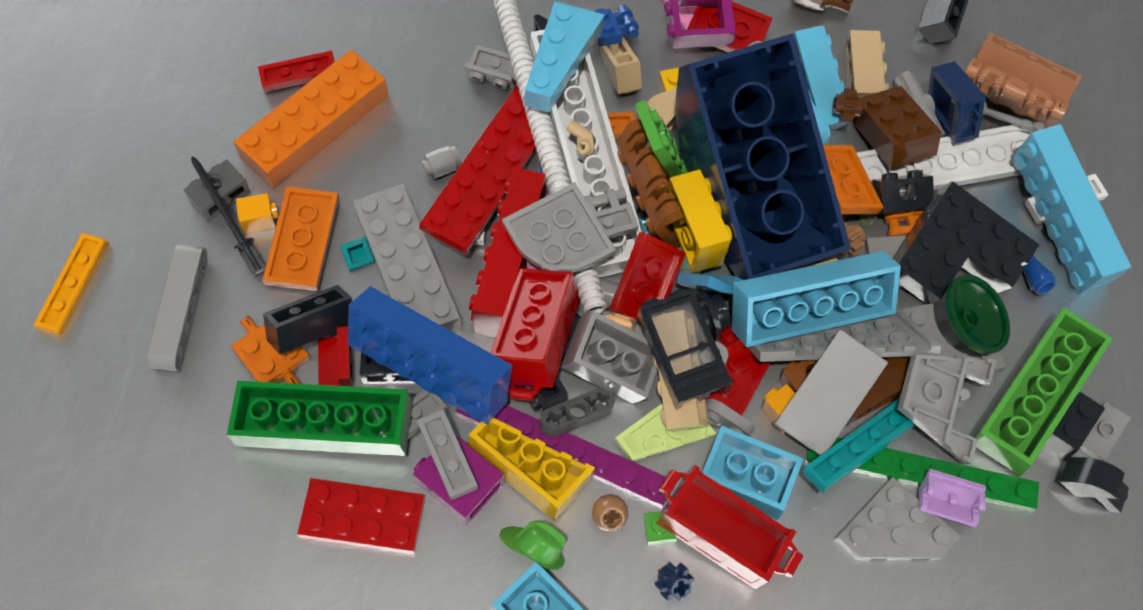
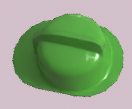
(538, 542)

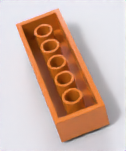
(311, 118)

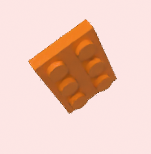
(851, 181)

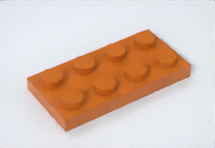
(301, 239)

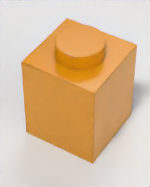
(256, 213)
(776, 402)

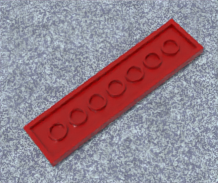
(480, 180)

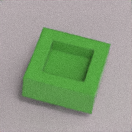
(654, 533)

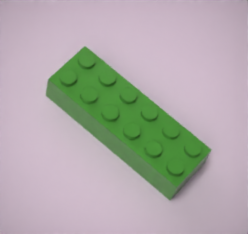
(1042, 391)

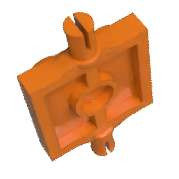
(263, 360)

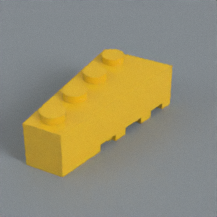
(536, 471)

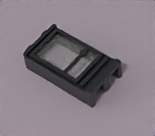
(683, 347)

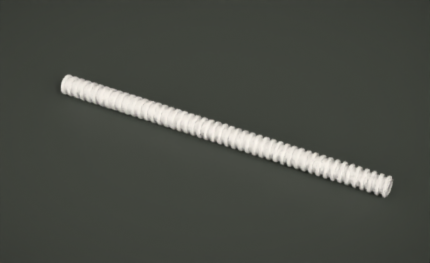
(545, 138)

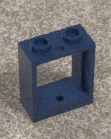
(949, 83)

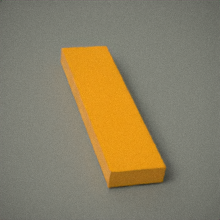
(71, 284)

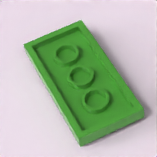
(661, 140)

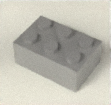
(611, 357)

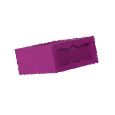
(700, 37)

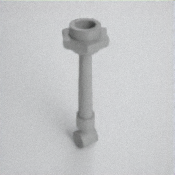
(1024, 124)

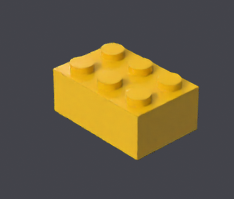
(702, 230)

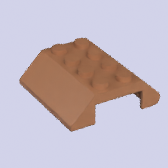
(1022, 80)

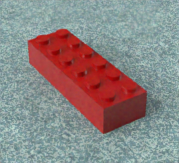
(503, 257)

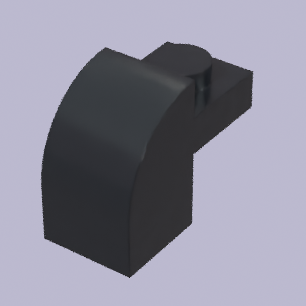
(1096, 479)

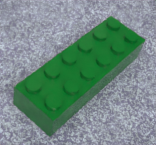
(320, 418)

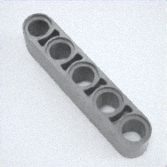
(177, 308)

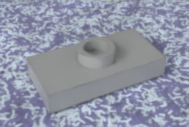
(1105, 433)

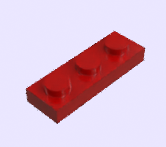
(294, 71)

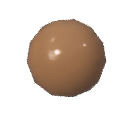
(610, 512)

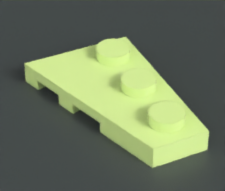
(651, 437)

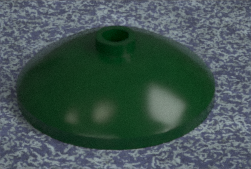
(977, 314)

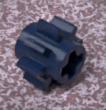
(674, 581)

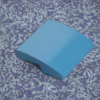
(708, 282)

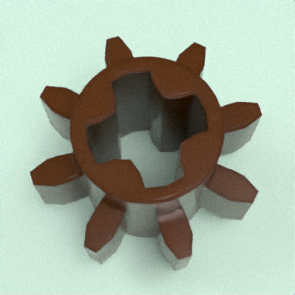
(848, 104)

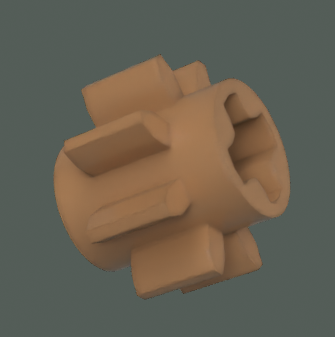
(856, 238)

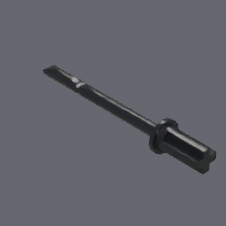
(244, 246)

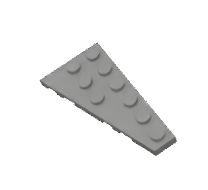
(885, 336)

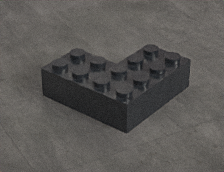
(957, 234)

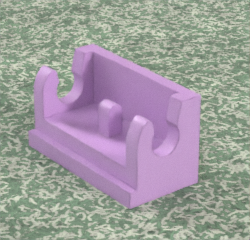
(952, 497)

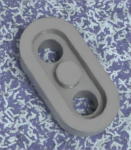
(722, 415)

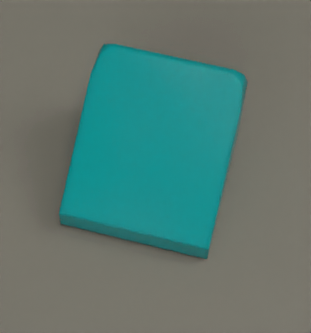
(357, 253)

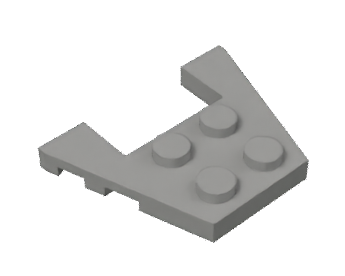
(933, 394)

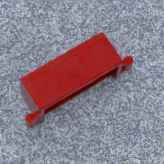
(536, 328)
(726, 528)

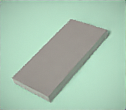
(831, 393)

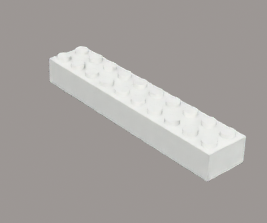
(603, 167)

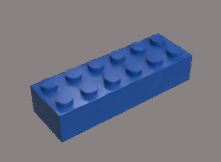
(428, 354)

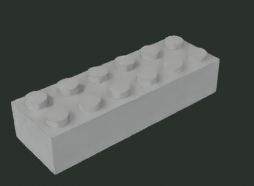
(405, 255)

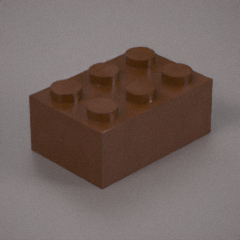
(897, 127)

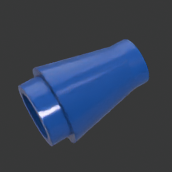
(1039, 277)

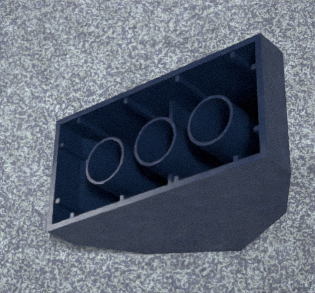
(760, 147)

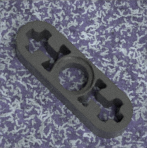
(572, 422)

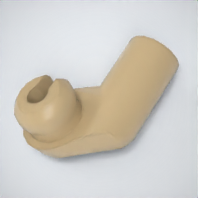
(584, 137)

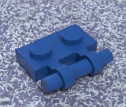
(617, 26)

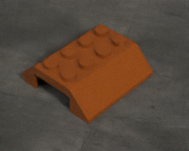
(650, 181)

